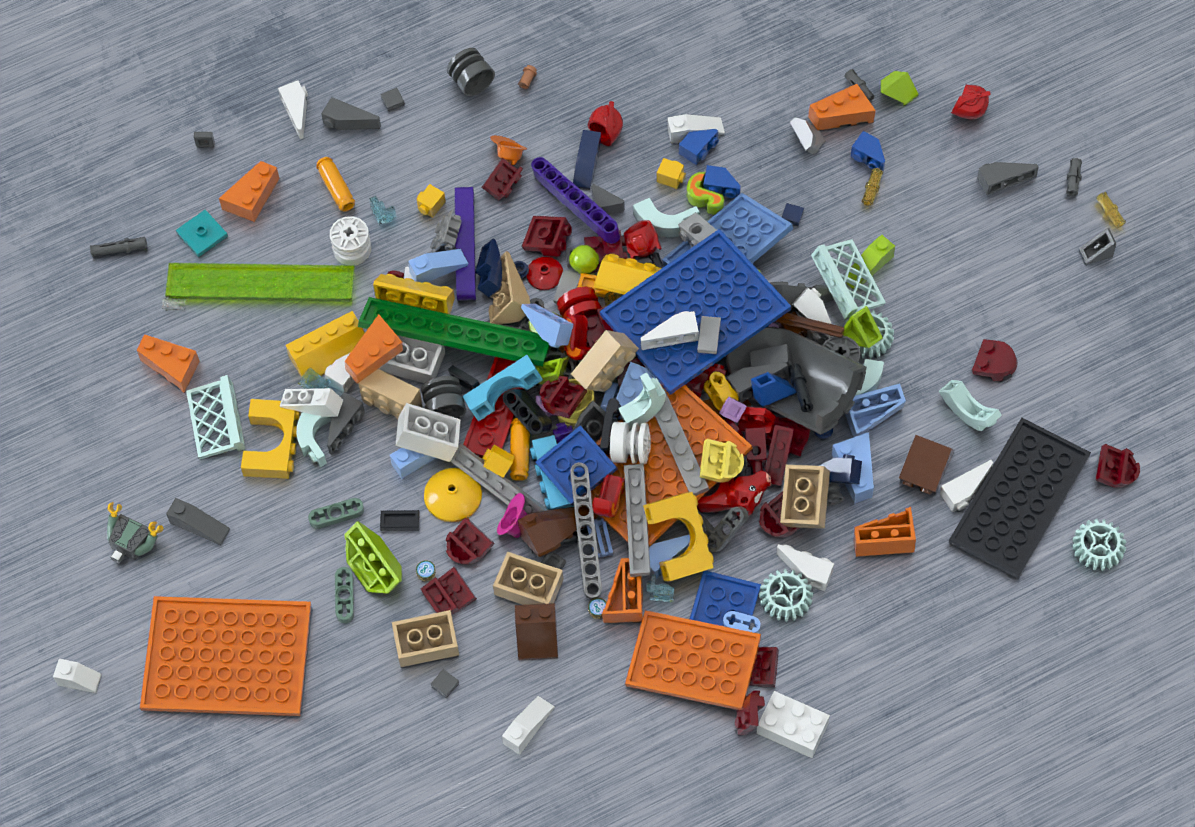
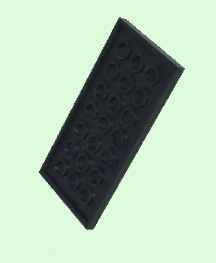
(1019, 497)

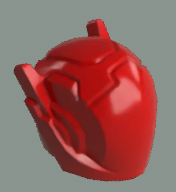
(972, 103)
(607, 121)
(641, 239)

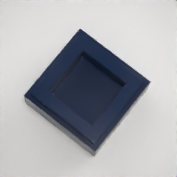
(793, 214)

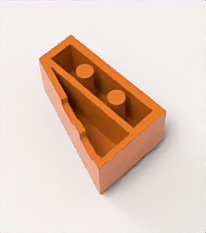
(373, 350)
(625, 597)

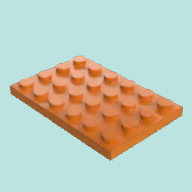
(693, 660)

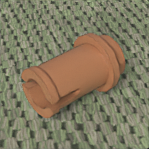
(529, 73)

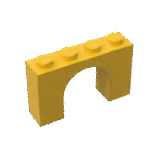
(279, 461)
(697, 556)

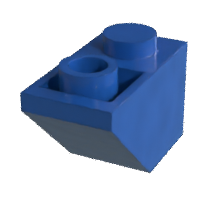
(697, 144)
(868, 151)
(721, 181)
(770, 388)

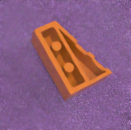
(842, 108)
(251, 192)
(169, 360)
(886, 536)

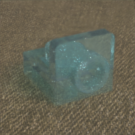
(382, 214)
(313, 380)
(660, 592)

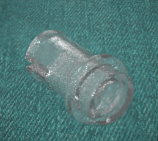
(170, 303)

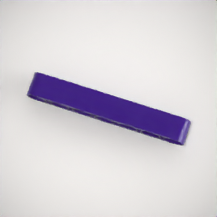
(575, 200)
(466, 242)

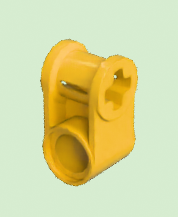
(719, 391)

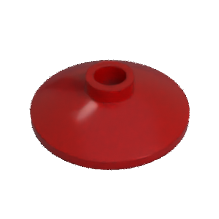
(544, 280)

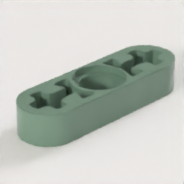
(334, 520)
(349, 602)

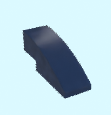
(587, 159)
(489, 268)

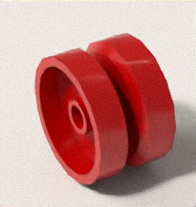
(578, 302)

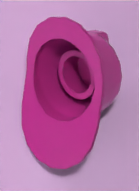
(513, 512)

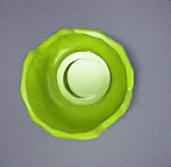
(584, 259)

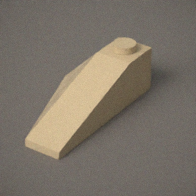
(510, 296)

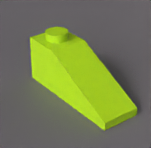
(875, 257)

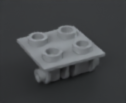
(446, 232)

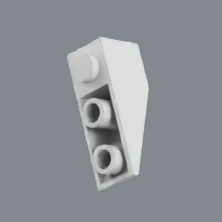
(318, 402)
(816, 570)

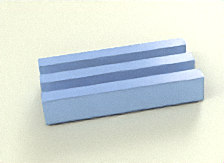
(607, 538)

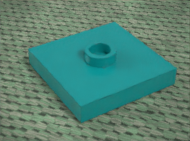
(201, 233)

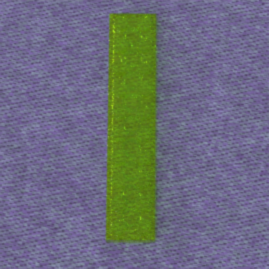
(260, 282)

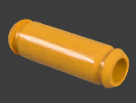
(335, 184)
(520, 449)

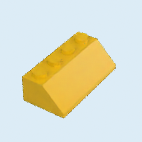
(622, 274)
(414, 293)
(325, 344)

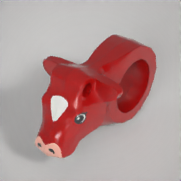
(743, 492)

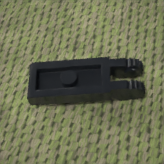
(611, 415)

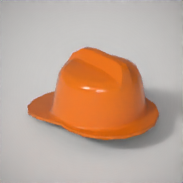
(508, 149)

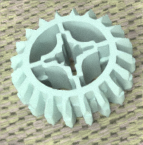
(887, 333)
(1106, 533)
(771, 601)

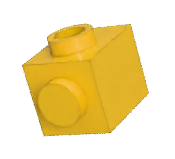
(671, 173)
(430, 200)
(497, 460)

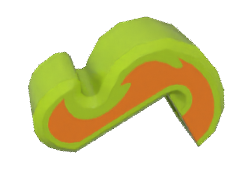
(702, 197)

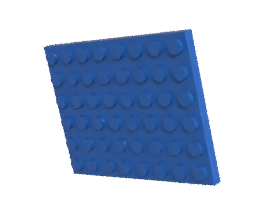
(712, 282)

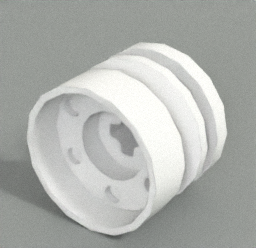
(350, 240)
(633, 442)

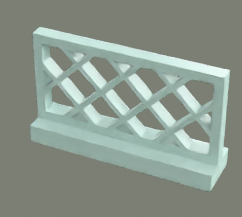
(836, 281)
(231, 417)

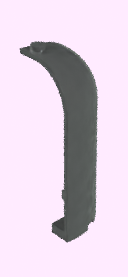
(829, 377)

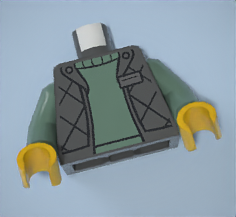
(129, 536)

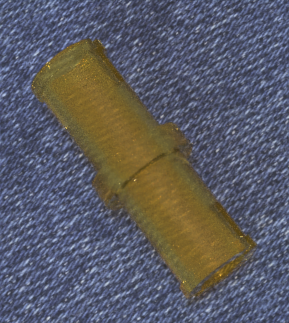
(872, 186)
(1111, 210)

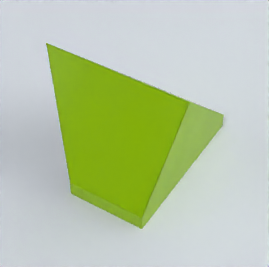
(899, 86)
(862, 328)
(552, 369)

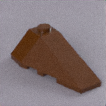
(547, 529)

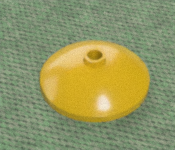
(456, 504)

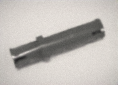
(125, 245)

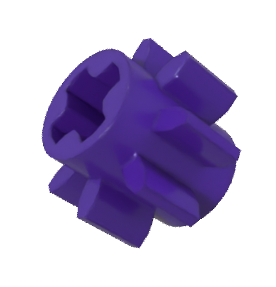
(562, 431)

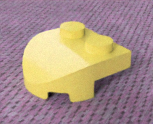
(720, 461)

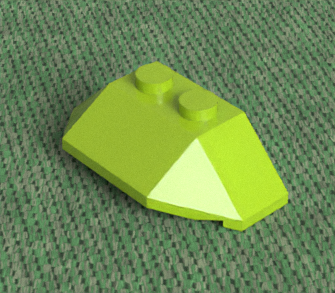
(371, 560)

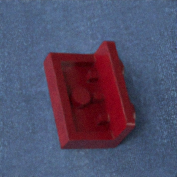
(501, 179)

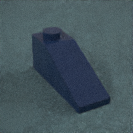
(844, 469)

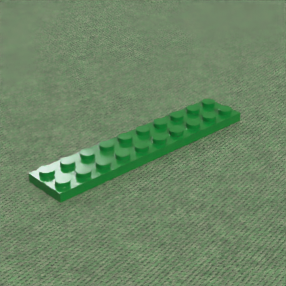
(456, 331)

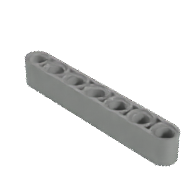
(585, 521)

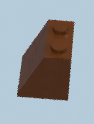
(926, 464)
(536, 631)

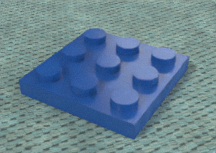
(573, 449)
(723, 594)

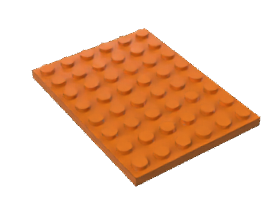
(661, 470)
(226, 656)

